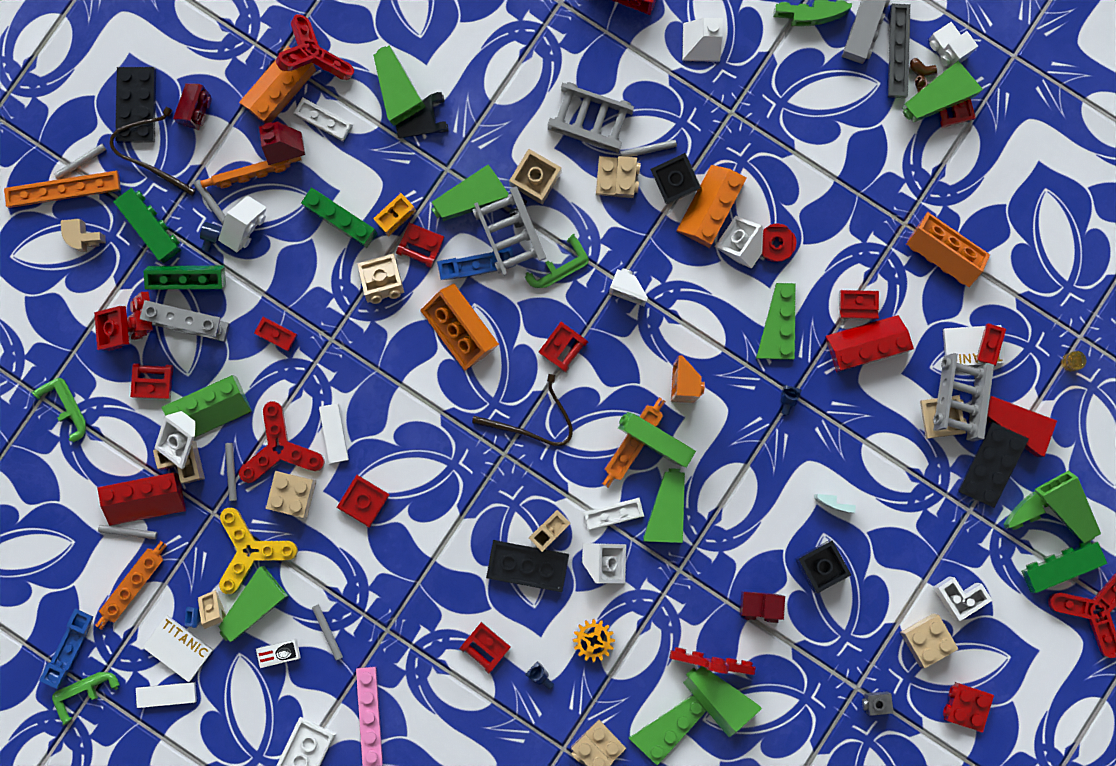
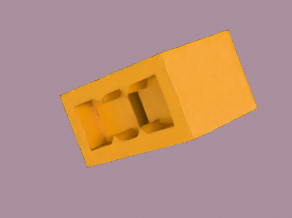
(394, 214)

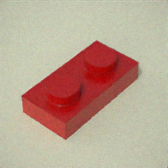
(275, 334)
(991, 344)

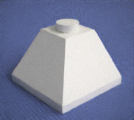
(702, 40)
(742, 241)
(628, 287)
(176, 438)
(605, 562)

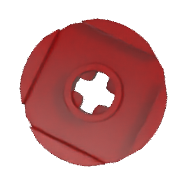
(785, 236)

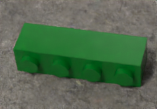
(339, 217)
(147, 225)
(185, 277)
(1064, 566)

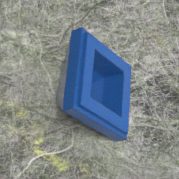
(192, 617)

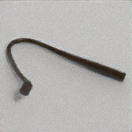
(172, 180)
(502, 426)

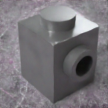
(877, 703)

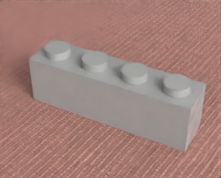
(864, 30)

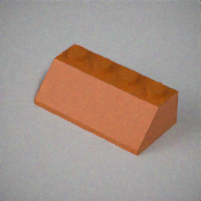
(275, 90)
(711, 205)
(948, 250)
(459, 326)
(685, 382)

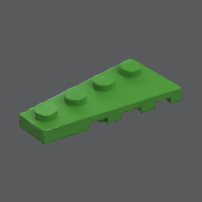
(779, 328)
(665, 732)

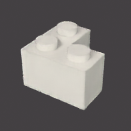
(952, 45)
(241, 222)
(959, 602)

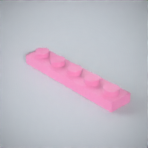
(369, 716)

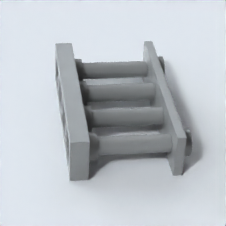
(594, 135)
(528, 234)
(185, 321)
(980, 397)

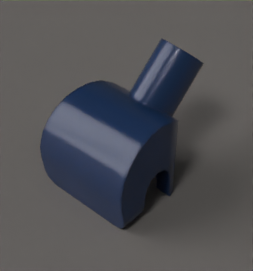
(209, 234)
(789, 398)
(539, 675)

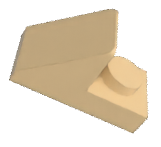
(211, 609)

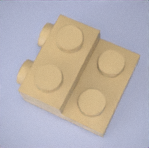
(617, 176)
(380, 278)
(928, 410)
(597, 746)

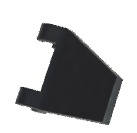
(424, 120)

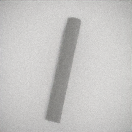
(648, 149)
(80, 161)
(210, 201)
(231, 471)
(127, 532)
(327, 632)

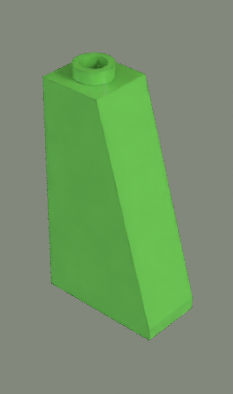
(945, 91)
(398, 92)
(480, 187)
(656, 439)
(1070, 504)
(668, 510)
(254, 602)
(721, 700)

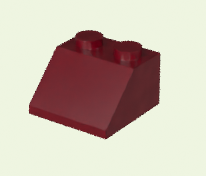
(280, 142)

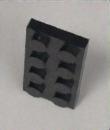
(135, 103)
(993, 464)
(527, 566)

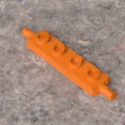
(243, 174)
(630, 447)
(131, 585)

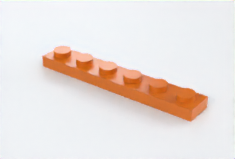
(62, 189)

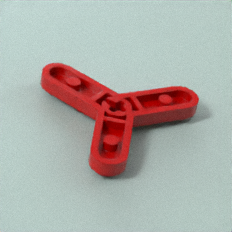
(310, 52)
(267, 457)
(1083, 607)
(715, 664)

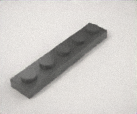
(899, 50)

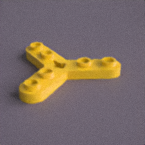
(241, 562)

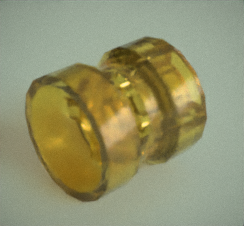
(1077, 358)

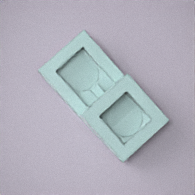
(831, 502)

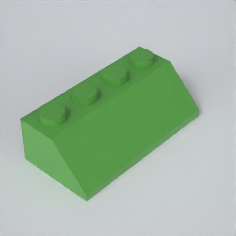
(212, 405)

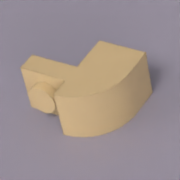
(75, 235)
(549, 530)

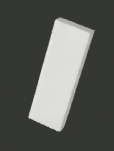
(323, 119)
(333, 433)
(613, 514)
(166, 694)

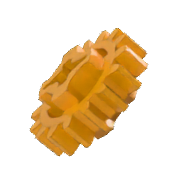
(590, 648)

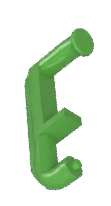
(563, 271)
(69, 403)
(79, 687)

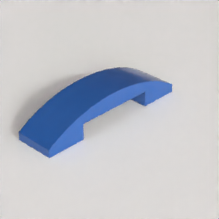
(472, 265)
(68, 649)

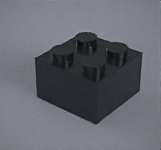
(676, 178)
(823, 566)

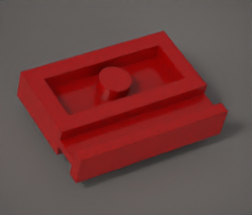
(858, 304)

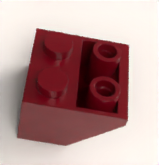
(192, 106)

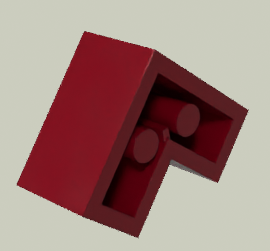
(763, 605)

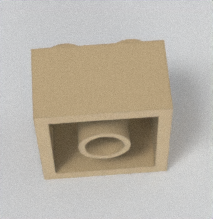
(535, 176)
(291, 494)
(929, 640)

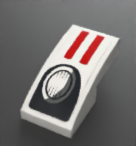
(278, 653)

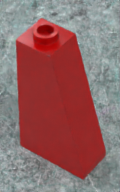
(1025, 422)

